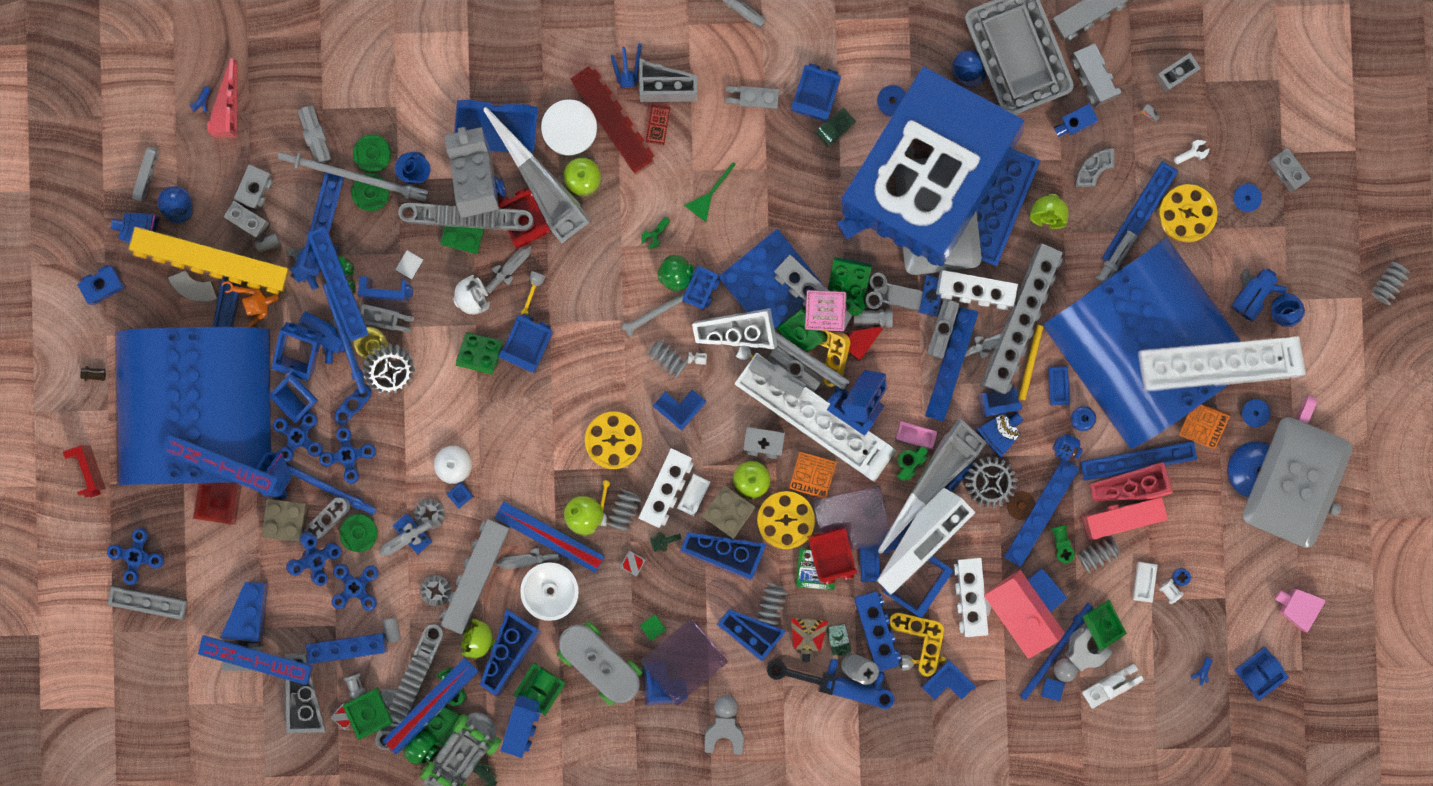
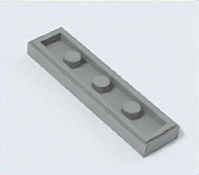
(147, 602)

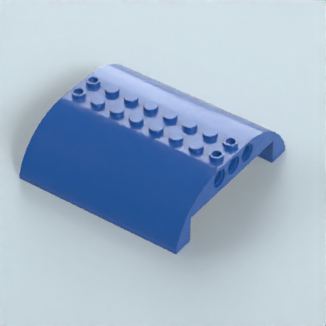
(1138, 309)
(197, 387)

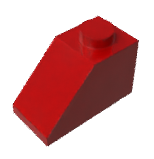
(862, 340)

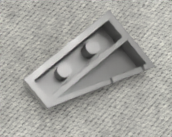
(1094, 76)
(665, 84)

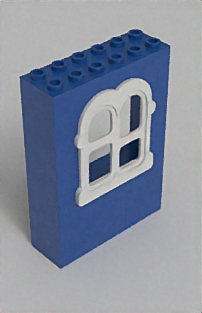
(953, 124)

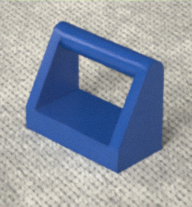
(289, 402)

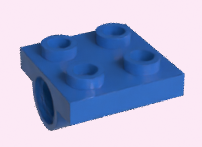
(1261, 673)

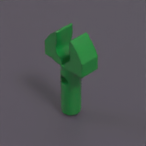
(655, 233)
(855, 306)

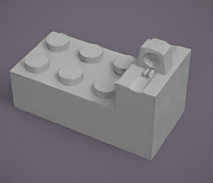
(472, 172)

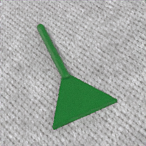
(701, 205)

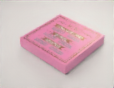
(825, 310)

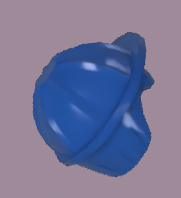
(968, 68)
(412, 167)
(175, 204)
(1287, 310)

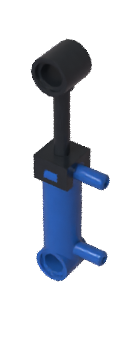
(839, 686)

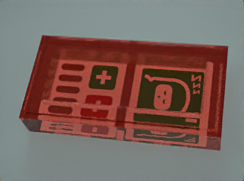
(658, 124)

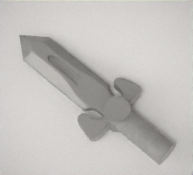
(508, 268)
(989, 343)
(405, 538)
(526, 560)

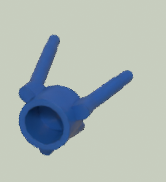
(626, 78)

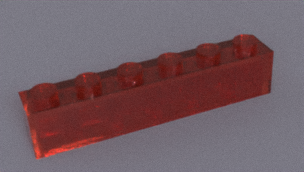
(612, 121)

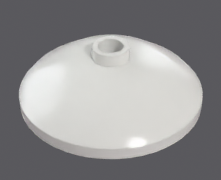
(535, 594)

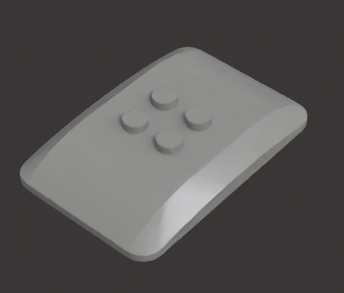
(1018, 53)
(967, 250)
(1297, 482)

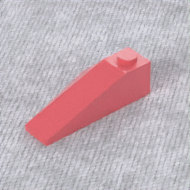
(224, 113)
(1139, 484)

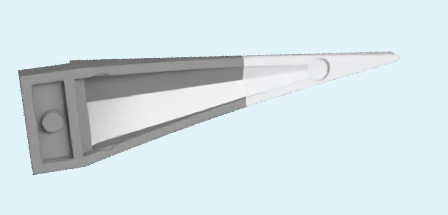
(555, 202)
(950, 458)

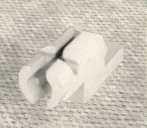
(1111, 686)

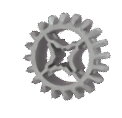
(371, 373)
(1003, 471)

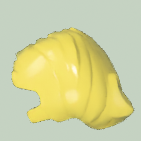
(368, 343)

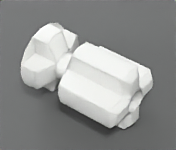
(699, 358)

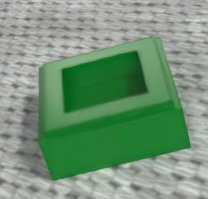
(653, 627)

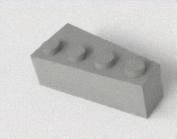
(302, 704)

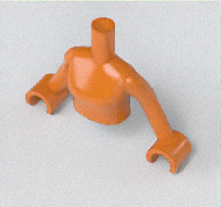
(255, 303)

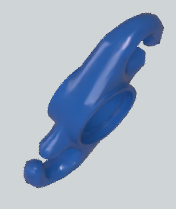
(344, 406)

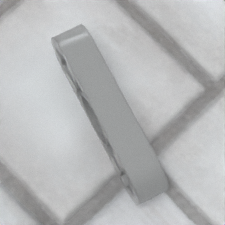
(145, 174)
(333, 506)

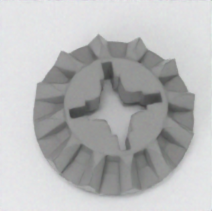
(432, 505)
(444, 588)

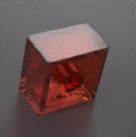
(217, 502)

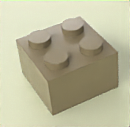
(728, 511)
(284, 520)

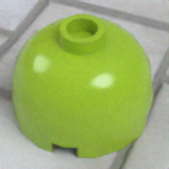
(582, 176)
(1051, 211)
(751, 479)
(583, 515)
(477, 640)

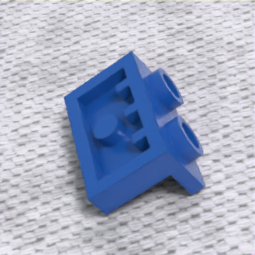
(700, 288)

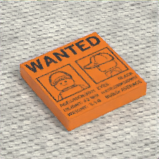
(1205, 425)
(812, 475)

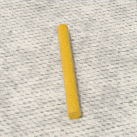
(1030, 362)

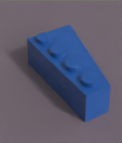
(725, 553)
(511, 646)

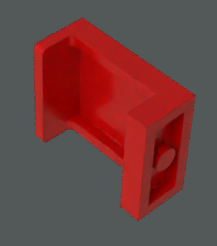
(525, 201)
(89, 470)
(832, 555)

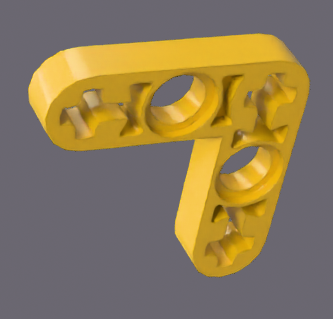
(842, 353)
(929, 638)

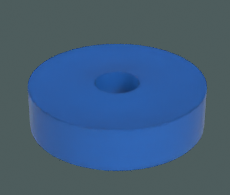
(885, 94)

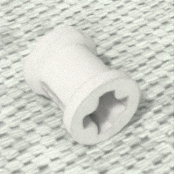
(1171, 591)

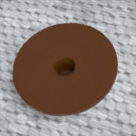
(1020, 505)

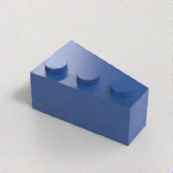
(248, 613)
(750, 633)

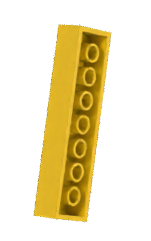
(208, 259)

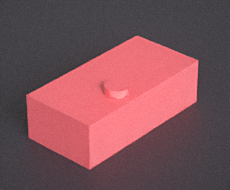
(1124, 517)
(1024, 614)

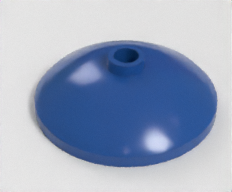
(1244, 465)

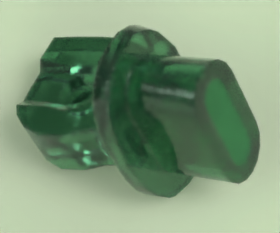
(660, 541)

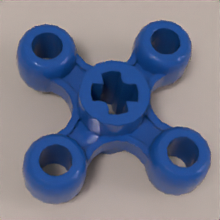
(303, 430)
(340, 457)
(128, 554)
(318, 576)
(360, 581)

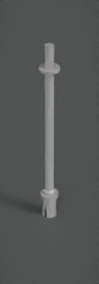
(407, 190)

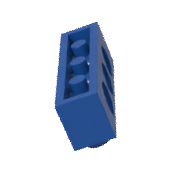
(863, 603)
(346, 648)

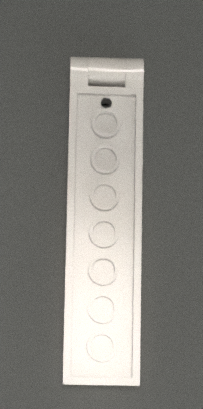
(1222, 364)
(812, 418)

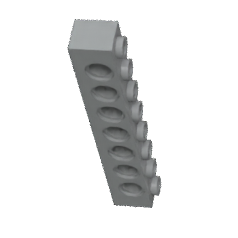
(998, 360)

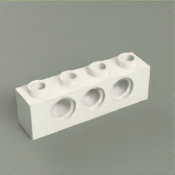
(1006, 290)
(673, 459)
(979, 626)

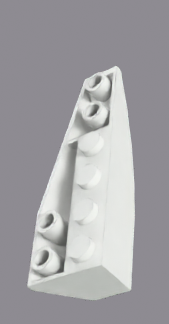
(925, 535)

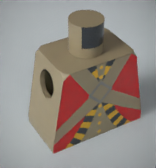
(807, 636)

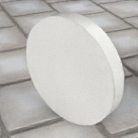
(569, 127)

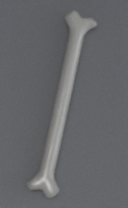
(630, 327)

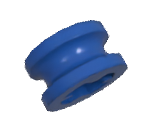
(1185, 581)

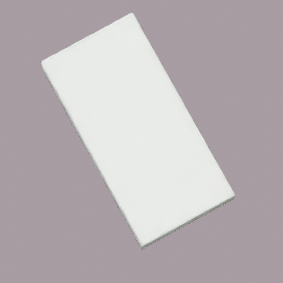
(693, 495)
(1144, 582)

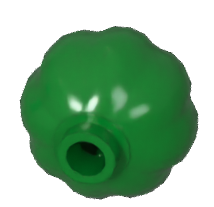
(675, 272)
(421, 748)

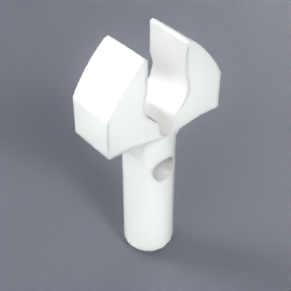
(1191, 153)

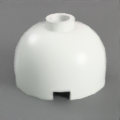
(470, 296)
(452, 464)

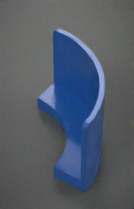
(518, 119)

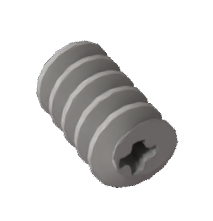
(1390, 282)
(667, 358)
(624, 510)
(1099, 554)
(772, 604)
(859, 668)

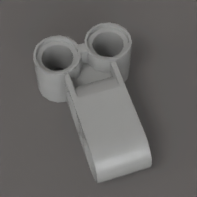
(893, 295)

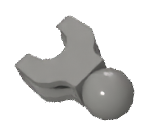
(1079, 656)
(724, 725)

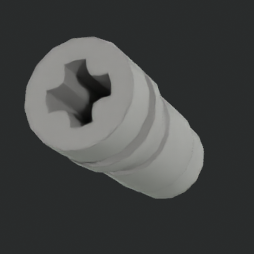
(873, 318)

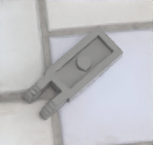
(754, 97)
(384, 318)

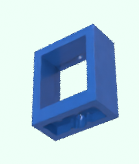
(287, 365)

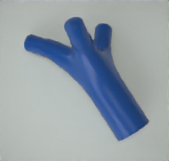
(201, 100)
(1203, 672)

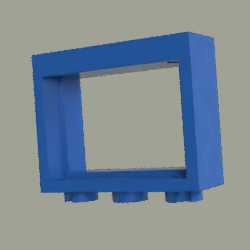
(931, 594)

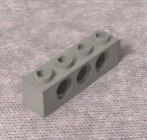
(790, 266)

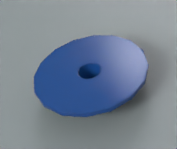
(1247, 197)
(1256, 413)

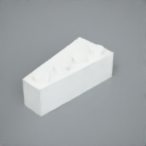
(740, 329)

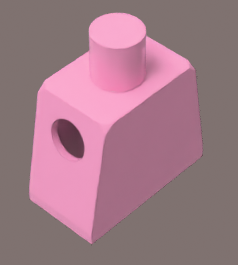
(1300, 607)

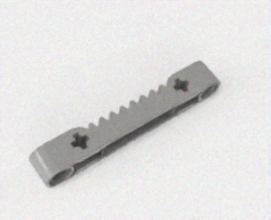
(449, 216)
(412, 680)

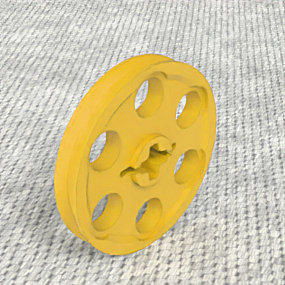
(1185, 204)
(607, 432)
(792, 527)

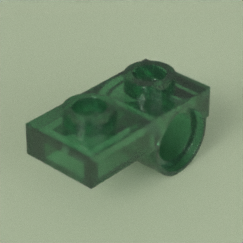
(835, 127)

